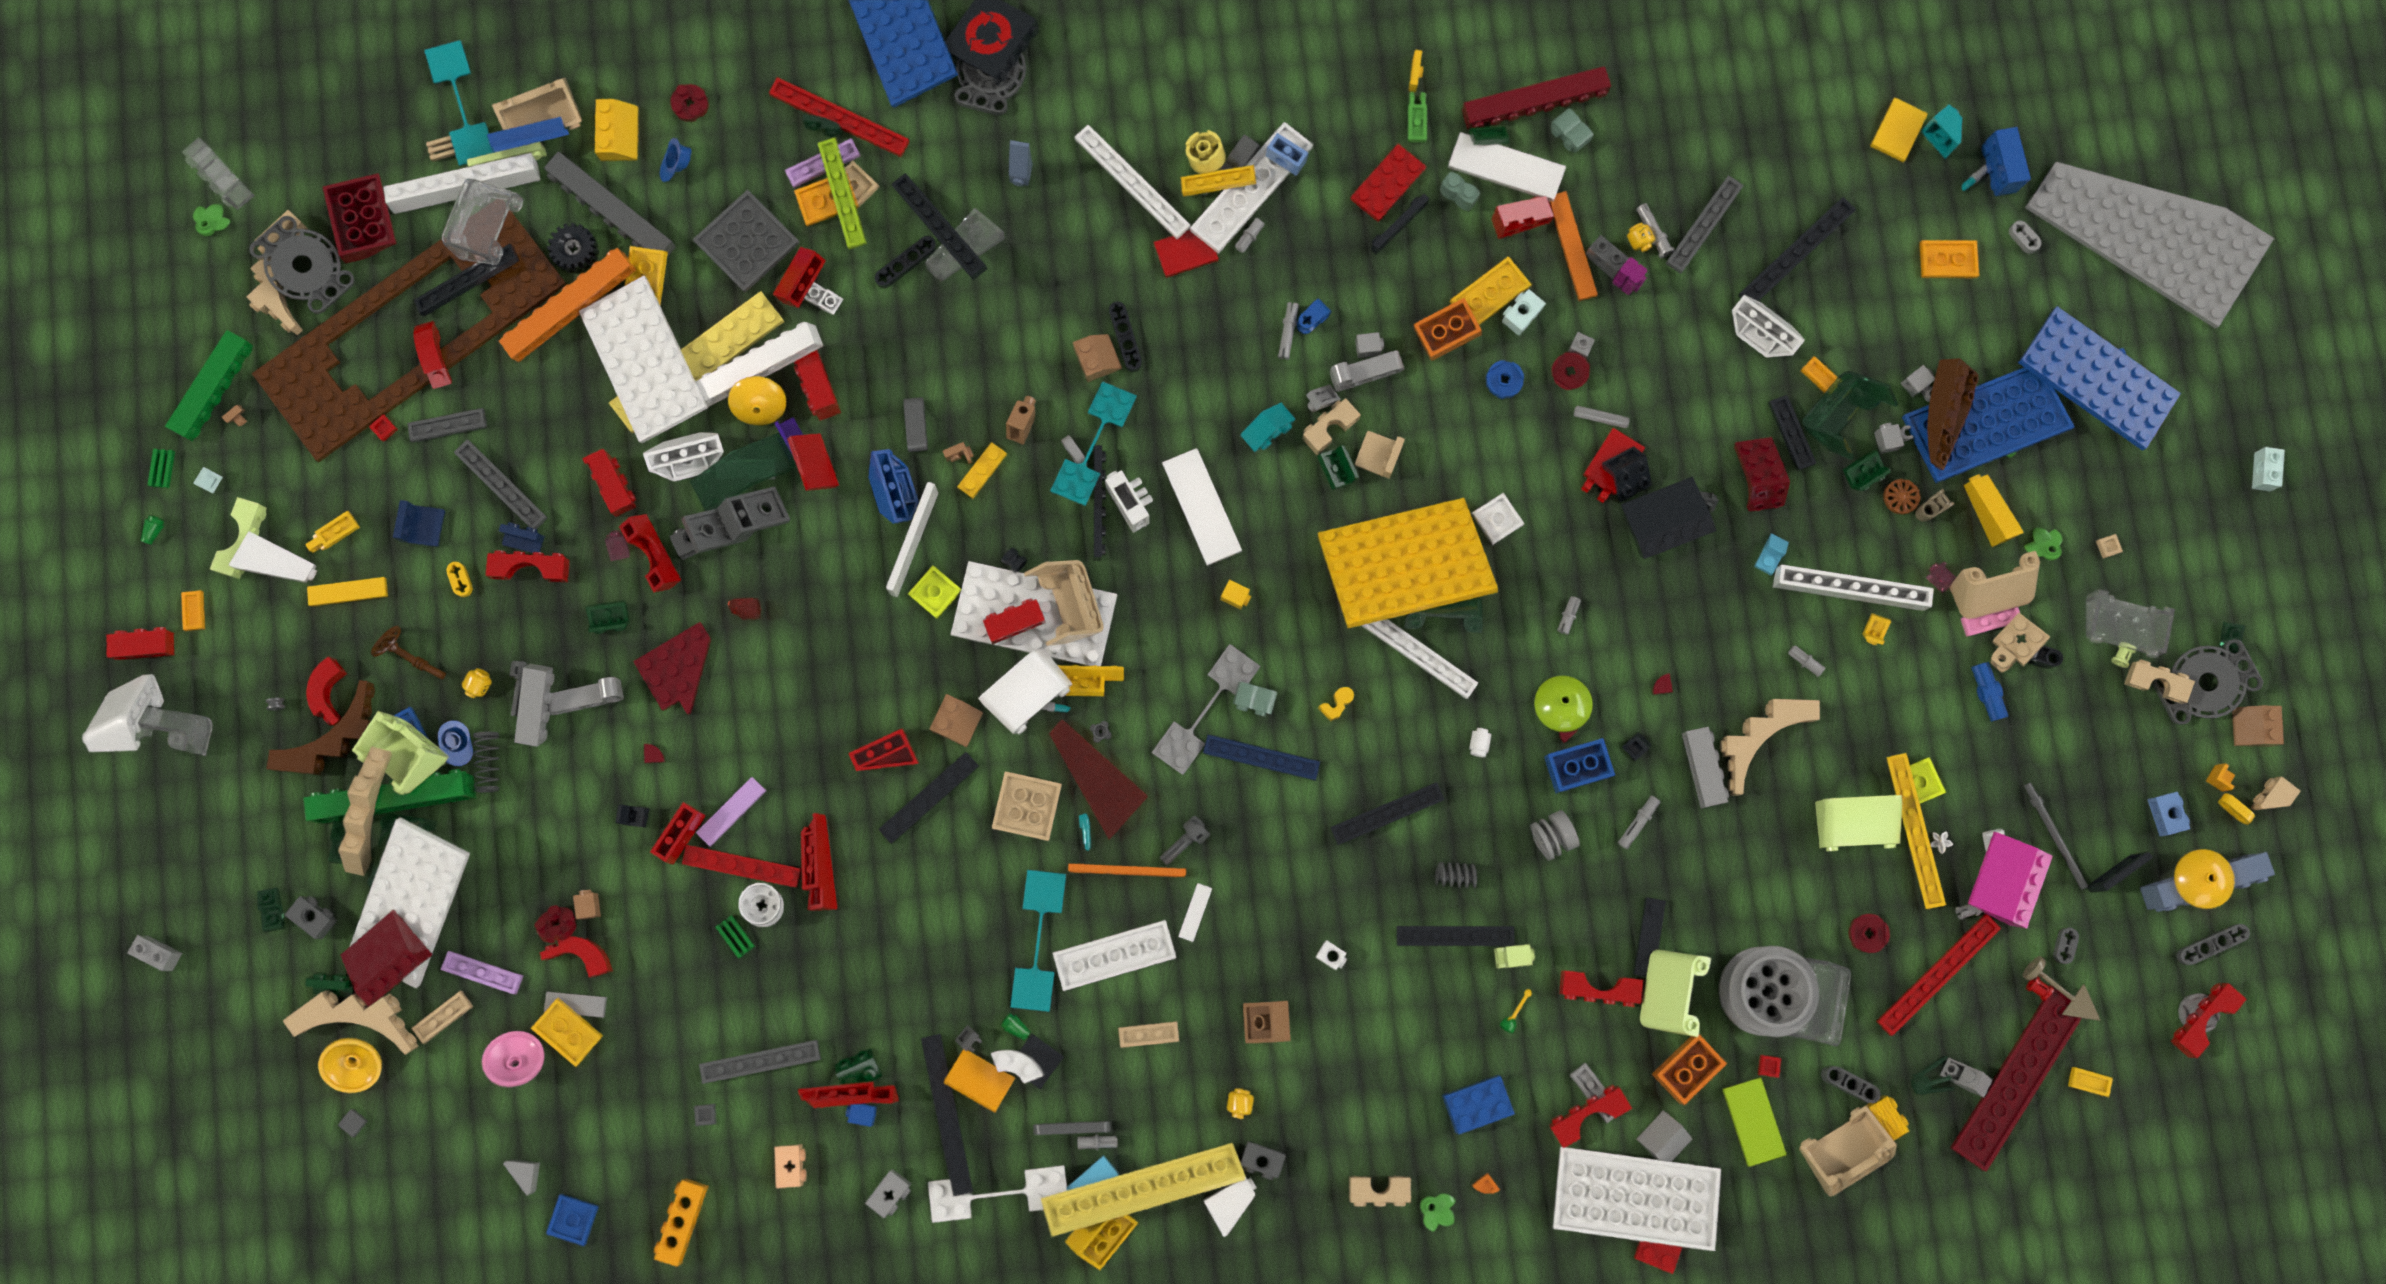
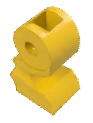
(1341, 697)

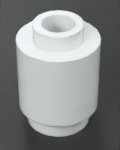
(1480, 742)

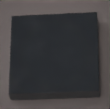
(1044, 1056)

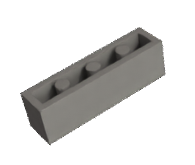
(533, 705)
(1705, 768)

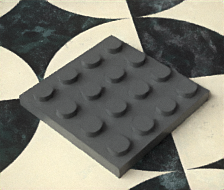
(746, 241)

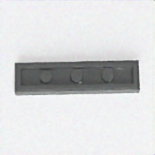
(447, 425)

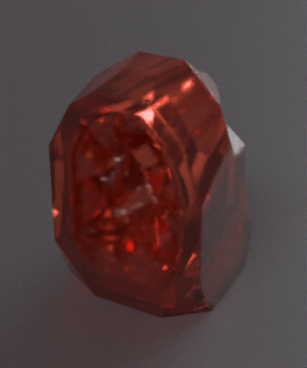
(745, 608)

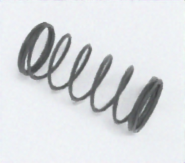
(486, 736)

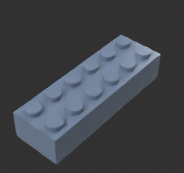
(2246, 870)

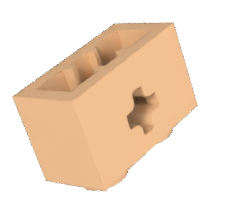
(784, 1176)

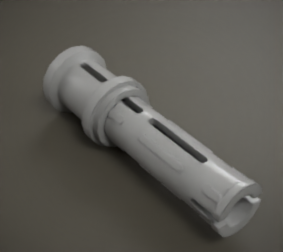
(1660, 238)

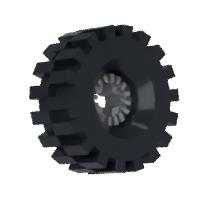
(566, 239)

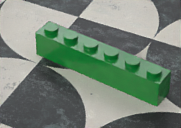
(209, 386)

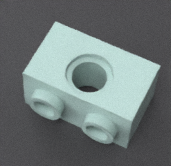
(1531, 304)
(2268, 469)

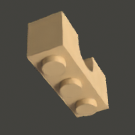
(1341, 414)
(2176, 687)
(1397, 1191)

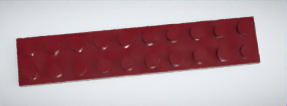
(2016, 1082)

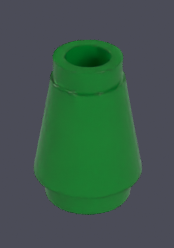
(151, 529)
(1015, 1026)

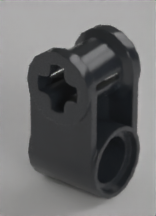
(2041, 658)

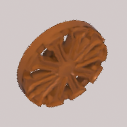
(1901, 496)

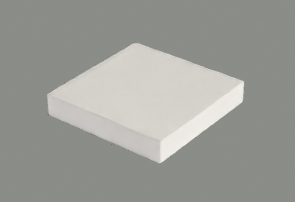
(1497, 519)

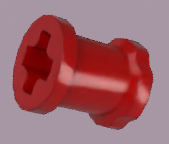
(2040, 988)

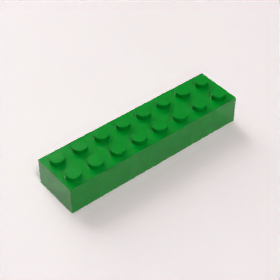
(433, 791)

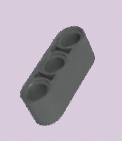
(915, 424)
(1859, 1087)

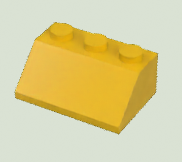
(616, 130)
(1101, 1240)

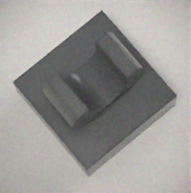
(967, 1038)

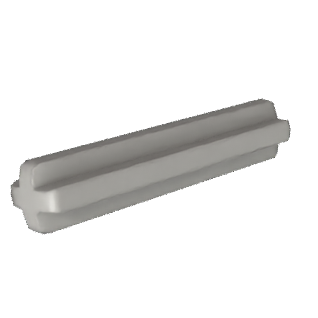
(1600, 416)

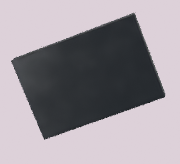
(2119, 872)

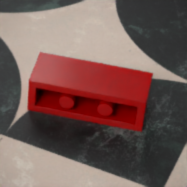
(799, 277)
(1014, 620)
(140, 644)
(678, 833)

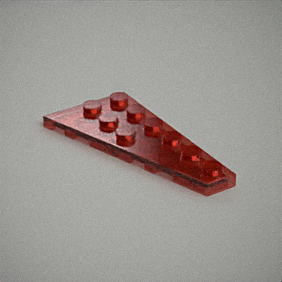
(1103, 785)

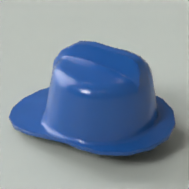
(675, 159)
(455, 742)

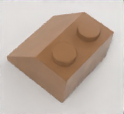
(1096, 356)
(956, 720)
(2258, 726)
(1266, 1022)

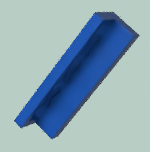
(526, 134)

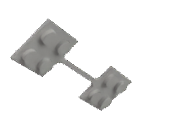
(1179, 745)

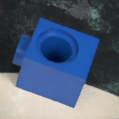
(861, 1114)

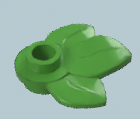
(210, 218)
(2044, 541)
(1439, 1213)

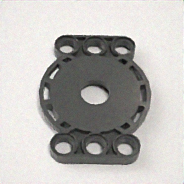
(985, 87)
(313, 282)
(2229, 680)

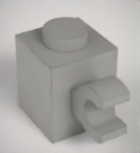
(1919, 382)
(1891, 437)

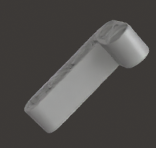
(1365, 371)
(604, 692)

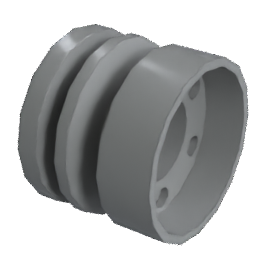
(1550, 837)

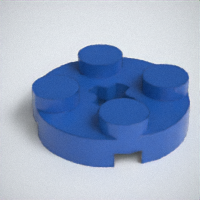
(1500, 389)

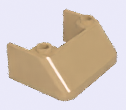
(1073, 598)

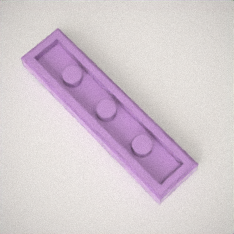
(814, 166)
(731, 811)
(482, 972)

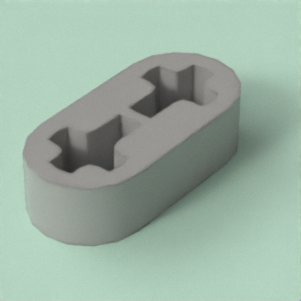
(2025, 237)
(1073, 450)

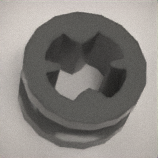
(275, 704)

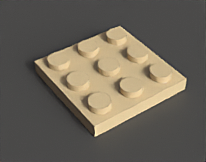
(1026, 806)

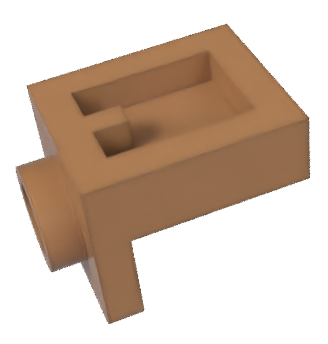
(954, 453)

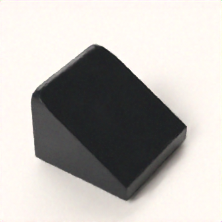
(1636, 746)

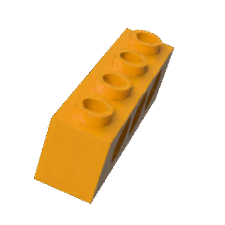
(696, 1193)

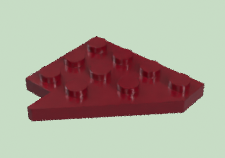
(676, 668)

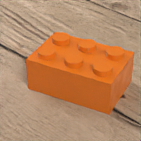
(1447, 329)
(1689, 1069)

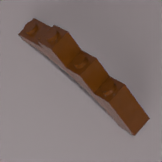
(335, 743)

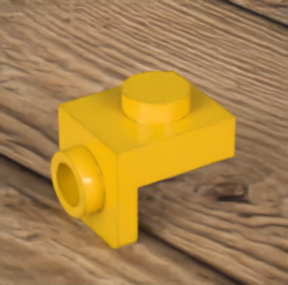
(1876, 629)

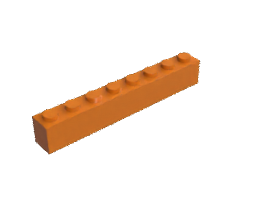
(566, 305)

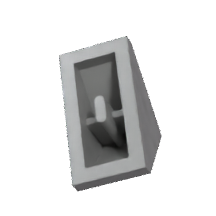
(524, 1173)

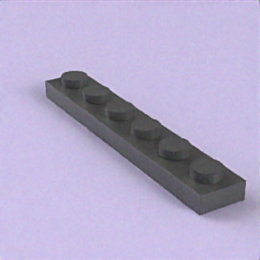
(1704, 224)
(500, 485)
(760, 1061)

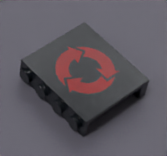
(992, 37)

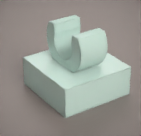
(208, 480)

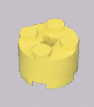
(1205, 152)

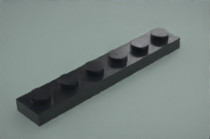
(464, 282)
(1099, 511)
(928, 798)
(1387, 813)
(1455, 936)

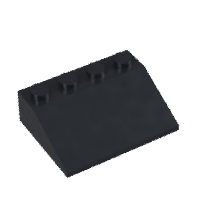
(1668, 517)

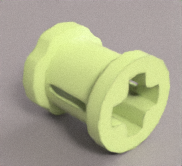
(2123, 657)

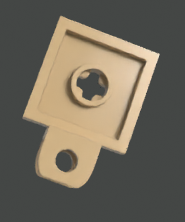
(2010, 650)

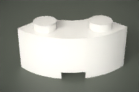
(1018, 1063)

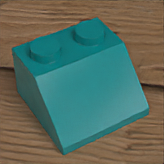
(1944, 130)

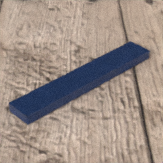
(1261, 757)

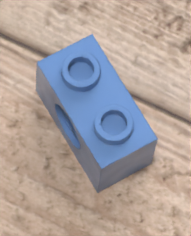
(1286, 154)
(2165, 824)

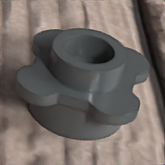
(1101, 726)

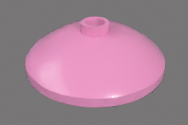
(513, 1049)

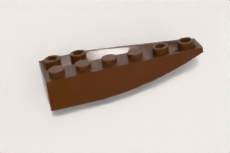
(1949, 407)

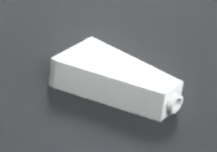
(268, 559)

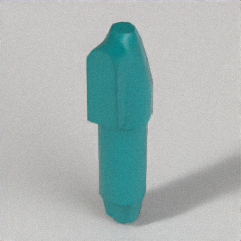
(1085, 826)

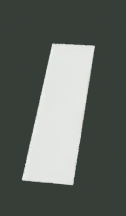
(1195, 912)

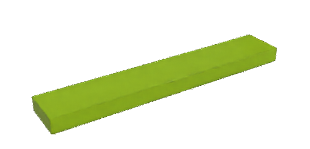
(842, 193)

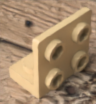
(1379, 454)

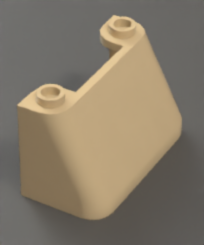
(539, 105)
(1983, 596)
(1849, 1151)

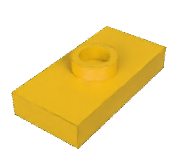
(1416, 71)

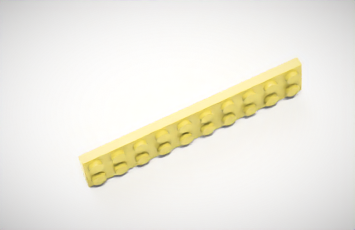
(724, 341)
(1142, 1189)

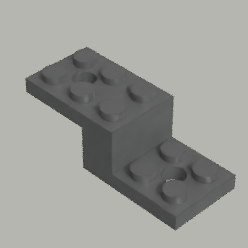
(735, 519)

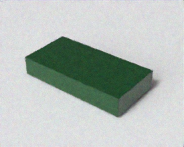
(1489, 135)

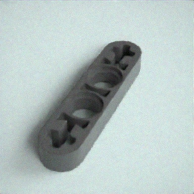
(2214, 947)
(1071, 1127)

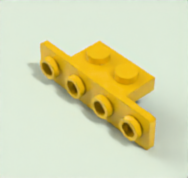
(1091, 679)

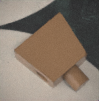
(1021, 420)

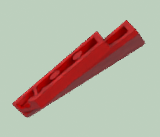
(817, 865)
(848, 1094)

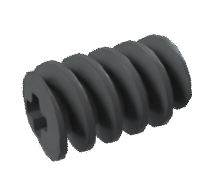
(1456, 874)

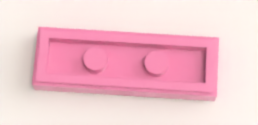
(1988, 622)

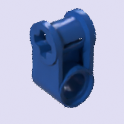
(1315, 314)

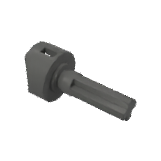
(516, 673)
(1193, 832)

